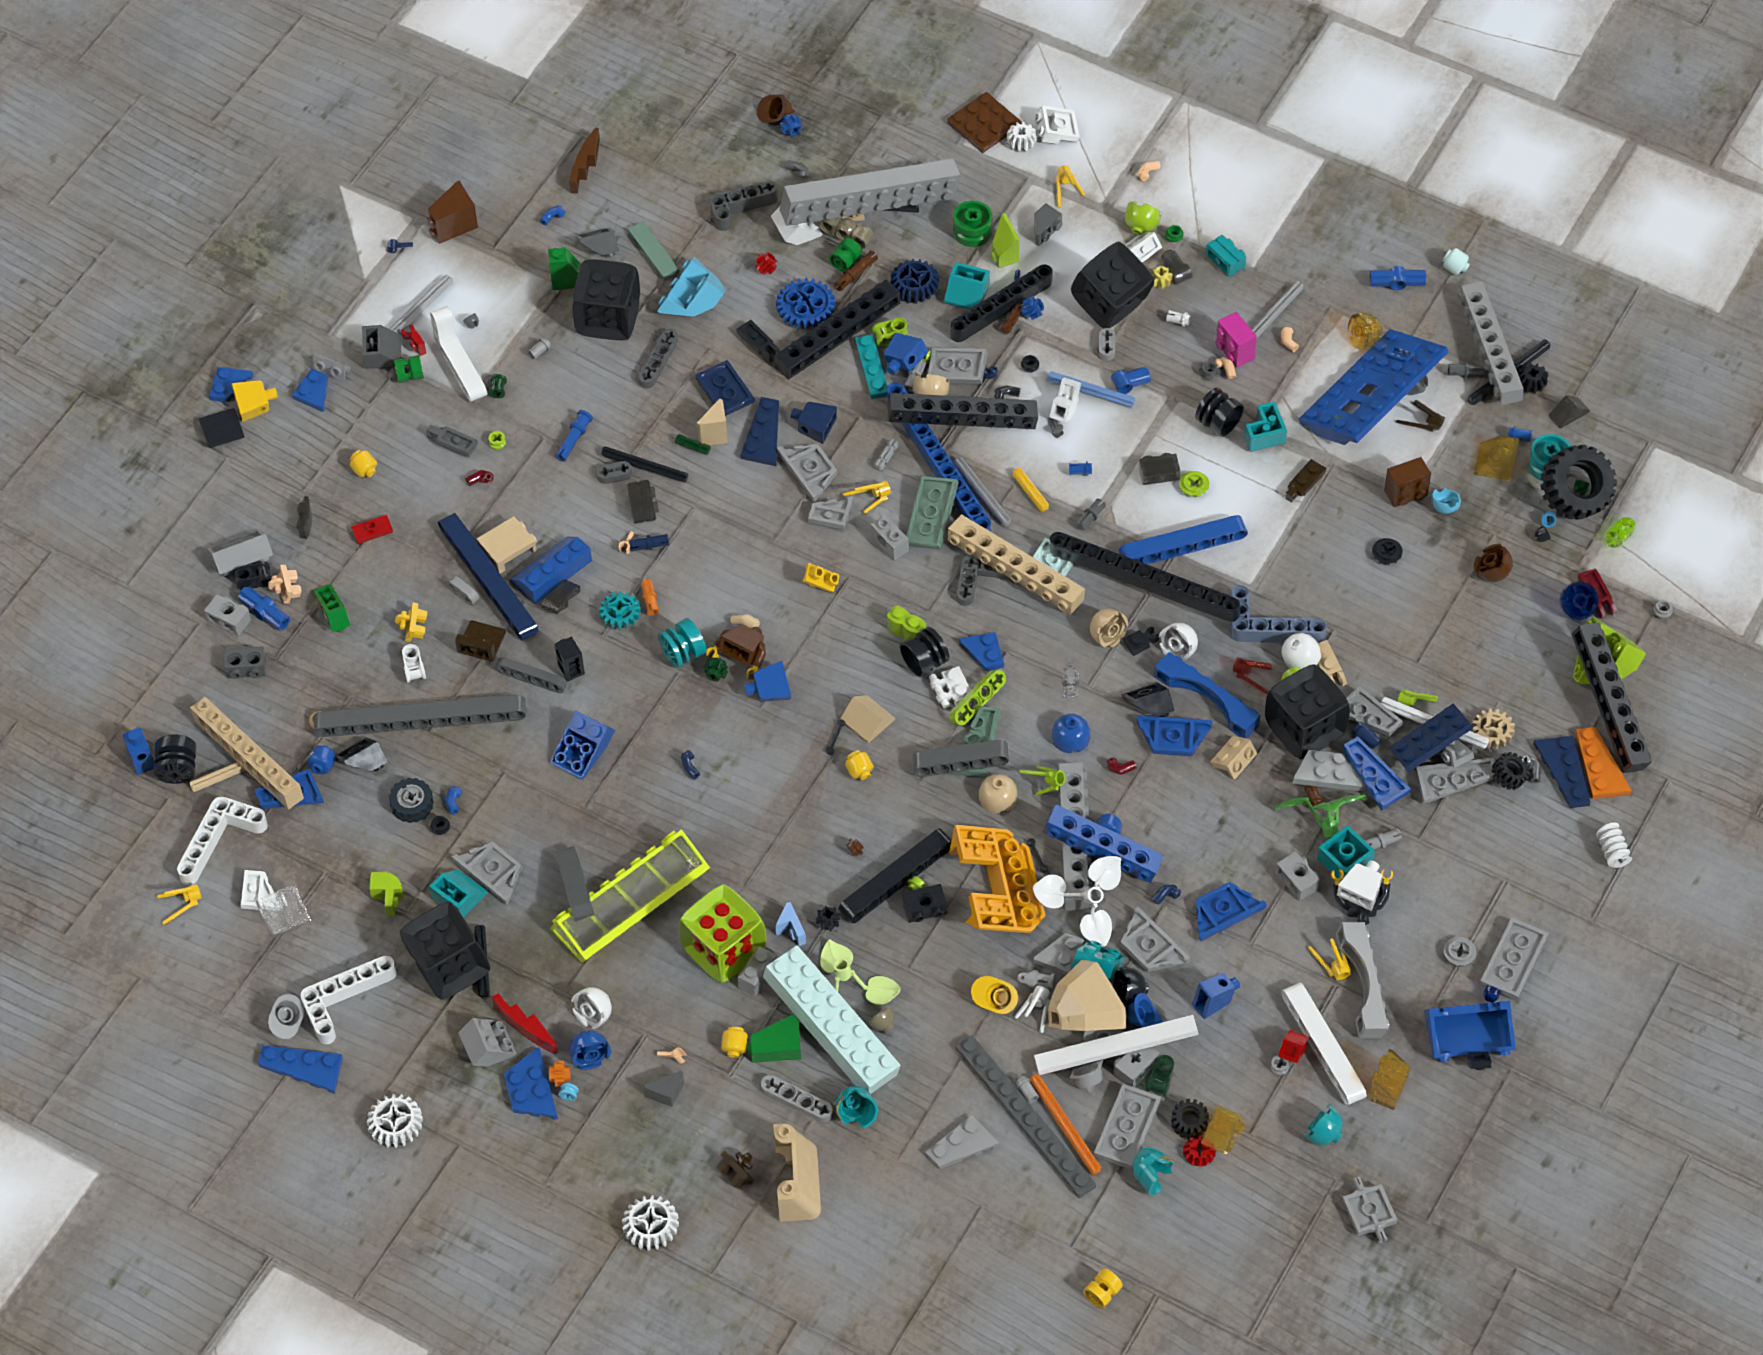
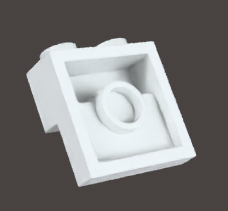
(1056, 125)

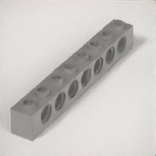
(1491, 343)
(1075, 775)

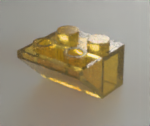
(1389, 1080)

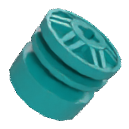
(682, 643)

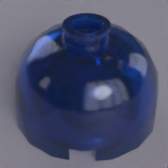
(1579, 600)

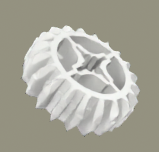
(381, 1119)
(634, 1219)

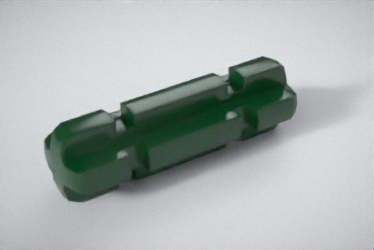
(692, 444)

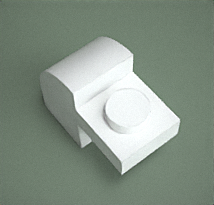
(1066, 401)

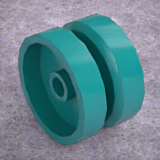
(1543, 449)

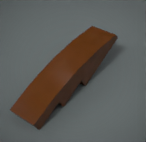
(586, 157)

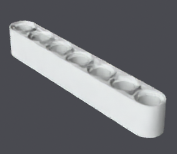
(1324, 1044)

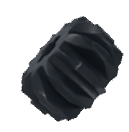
(1533, 377)

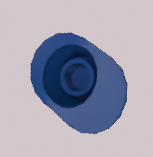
(1142, 1012)

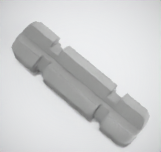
(886, 454)

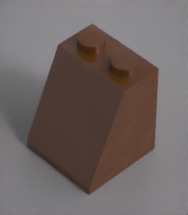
(452, 214)

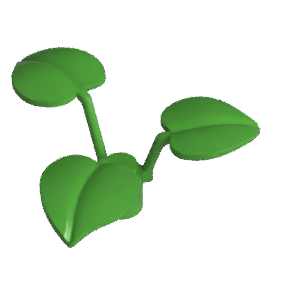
(1329, 823)

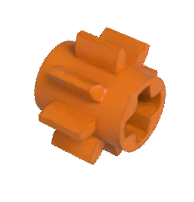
(559, 1073)

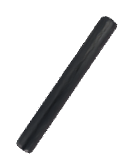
(645, 464)

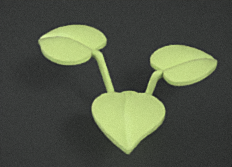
(838, 959)

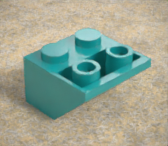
(967, 285)
(458, 889)
(1108, 959)

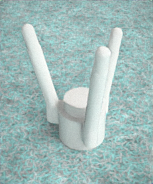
(1037, 998)

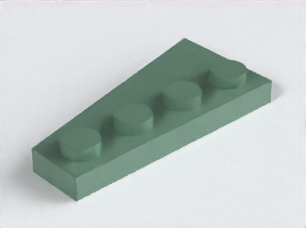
(982, 730)

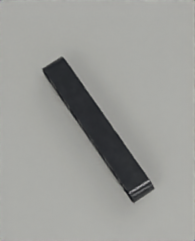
(1001, 303)
(895, 876)

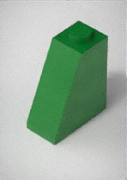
(563, 268)
(776, 1042)

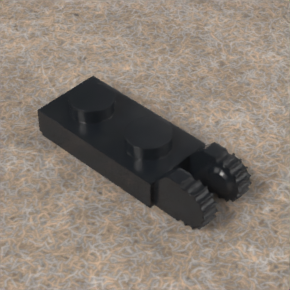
(757, 340)

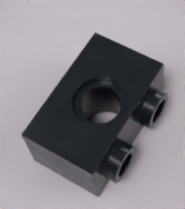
(930, 895)

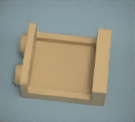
(506, 542)

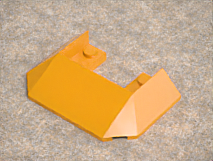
(1010, 875)

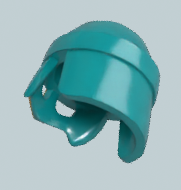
(859, 1108)
(1147, 1165)

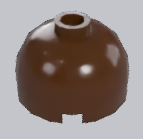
(1494, 563)

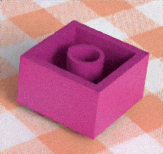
(1236, 339)

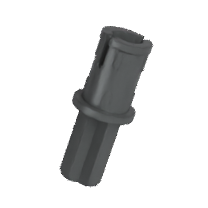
(1466, 370)
(1090, 514)

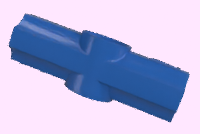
(1397, 278)
(264, 608)

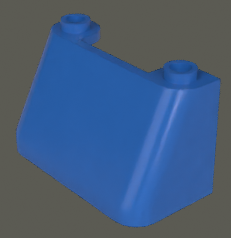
(1470, 1029)

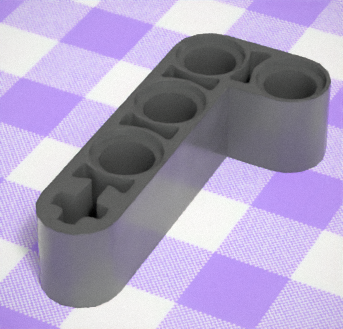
(740, 200)

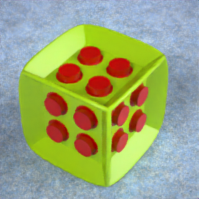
(721, 933)

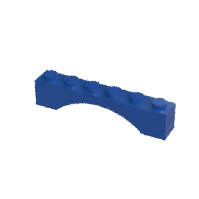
(1178, 674)

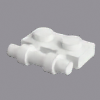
(955, 684)

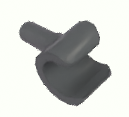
(1057, 430)

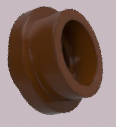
(855, 847)

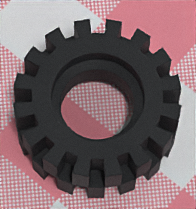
(1505, 776)
(1192, 1108)

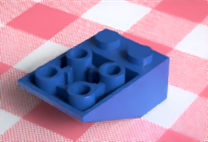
(581, 745)

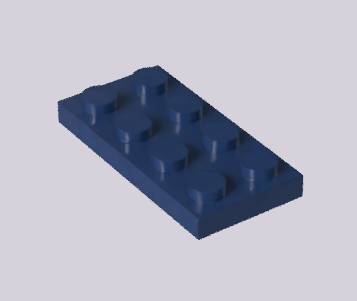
(1430, 737)

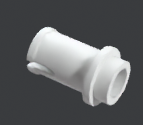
(1178, 318)

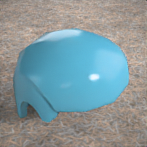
(1446, 501)

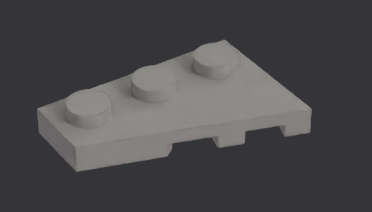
(1370, 711)
(965, 1140)

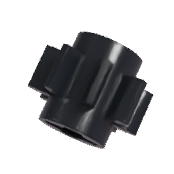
(828, 924)

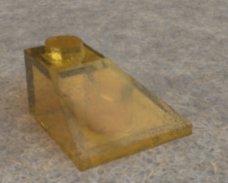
(1497, 457)

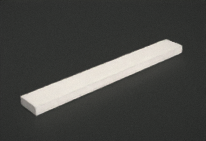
(1116, 1044)

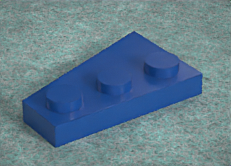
(308, 786)

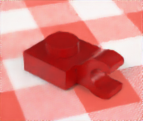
(416, 343)

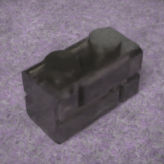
(1159, 468)
(641, 501)

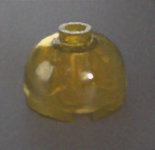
(1365, 330)

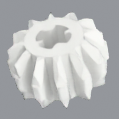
(1021, 136)

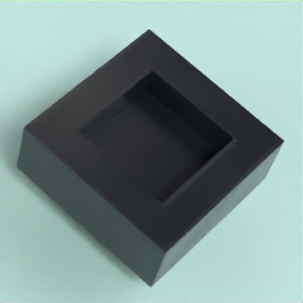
(1479, 1060)

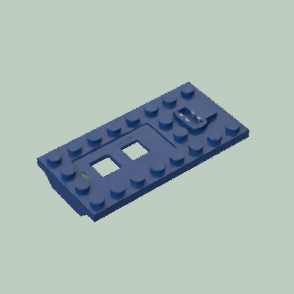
(1391, 366)

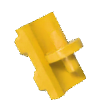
(820, 578)
(414, 615)

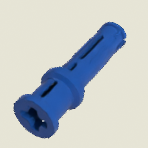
(577, 429)

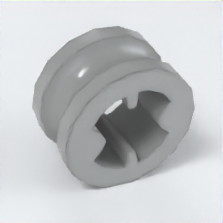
(1279, 1071)

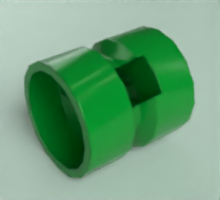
(845, 254)
(415, 369)

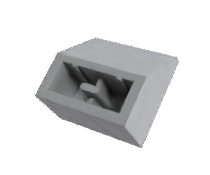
(486, 1042)

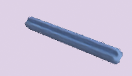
(1095, 390)

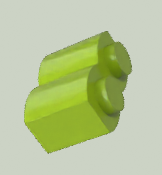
(903, 624)

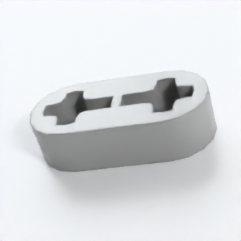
(1106, 344)
(463, 590)

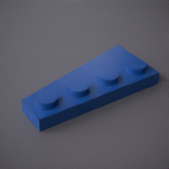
(1375, 774)

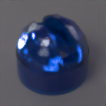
(1491, 994)

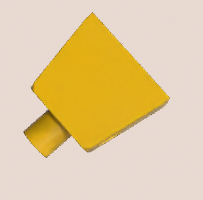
(252, 398)

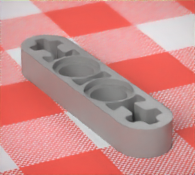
(794, 1101)

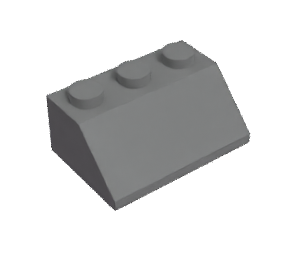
(240, 552)

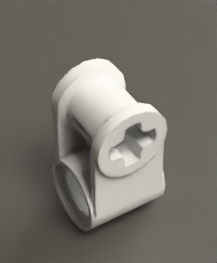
(413, 665)

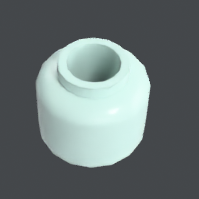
(1456, 261)

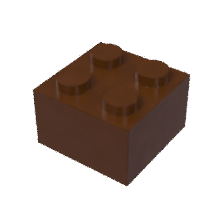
(1407, 482)

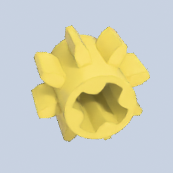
(1161, 277)

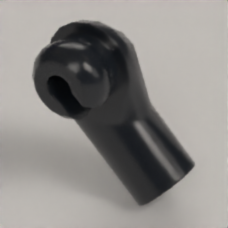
(1007, 390)

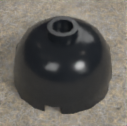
(1129, 983)

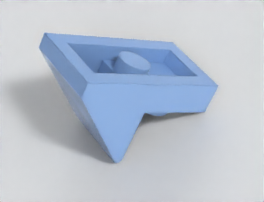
(789, 922)

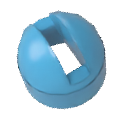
(1544, 519)

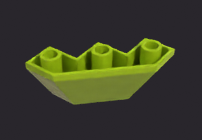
(1624, 652)

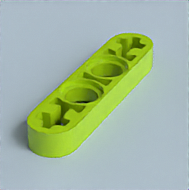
(976, 695)

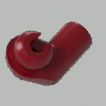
(480, 476)
(1119, 768)

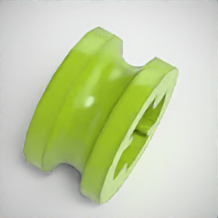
(496, 435)

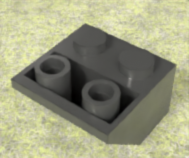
(380, 346)

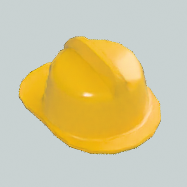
(994, 994)

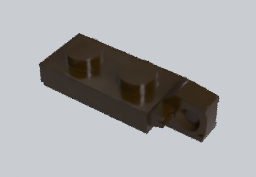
(1305, 480)

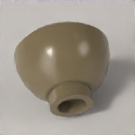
(883, 1020)

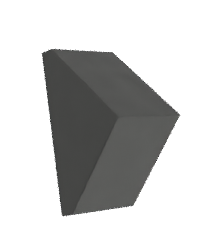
(665, 1089)

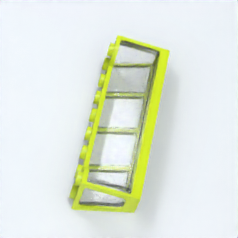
(631, 895)

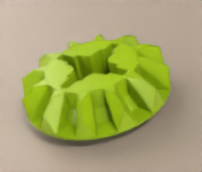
(1194, 477)

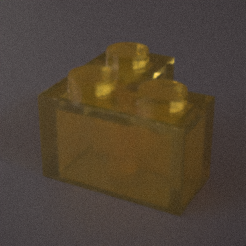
(1222, 1130)

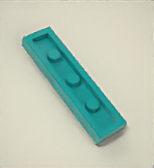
(871, 366)

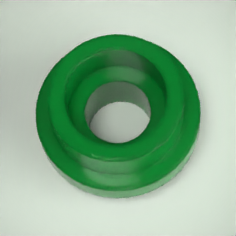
(1174, 233)

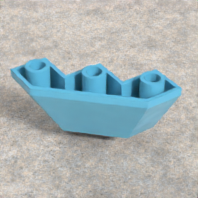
(692, 292)

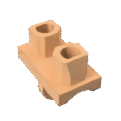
(282, 584)

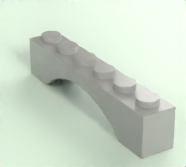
(1354, 943)

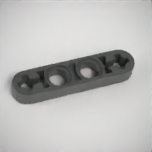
(658, 358)
(531, 675)

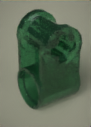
(1160, 1079)

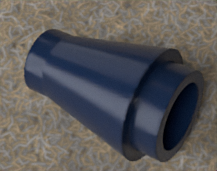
(1366, 734)

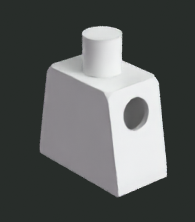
(1361, 885)

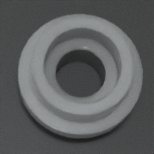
(1664, 605)

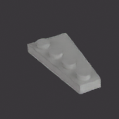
(1443, 779)

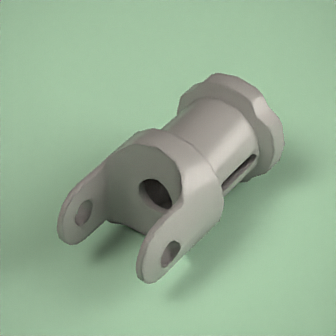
(1033, 979)

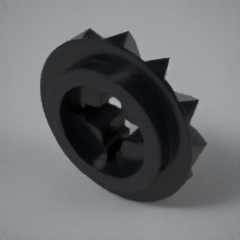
(1389, 545)

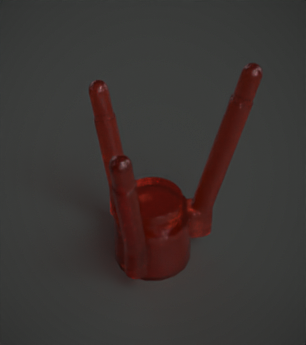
(1244, 667)

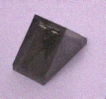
(1568, 410)

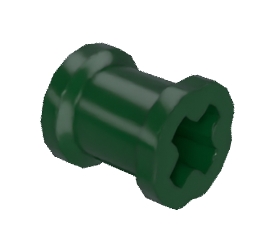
(497, 386)

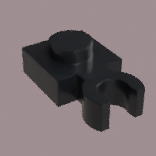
(1140, 641)

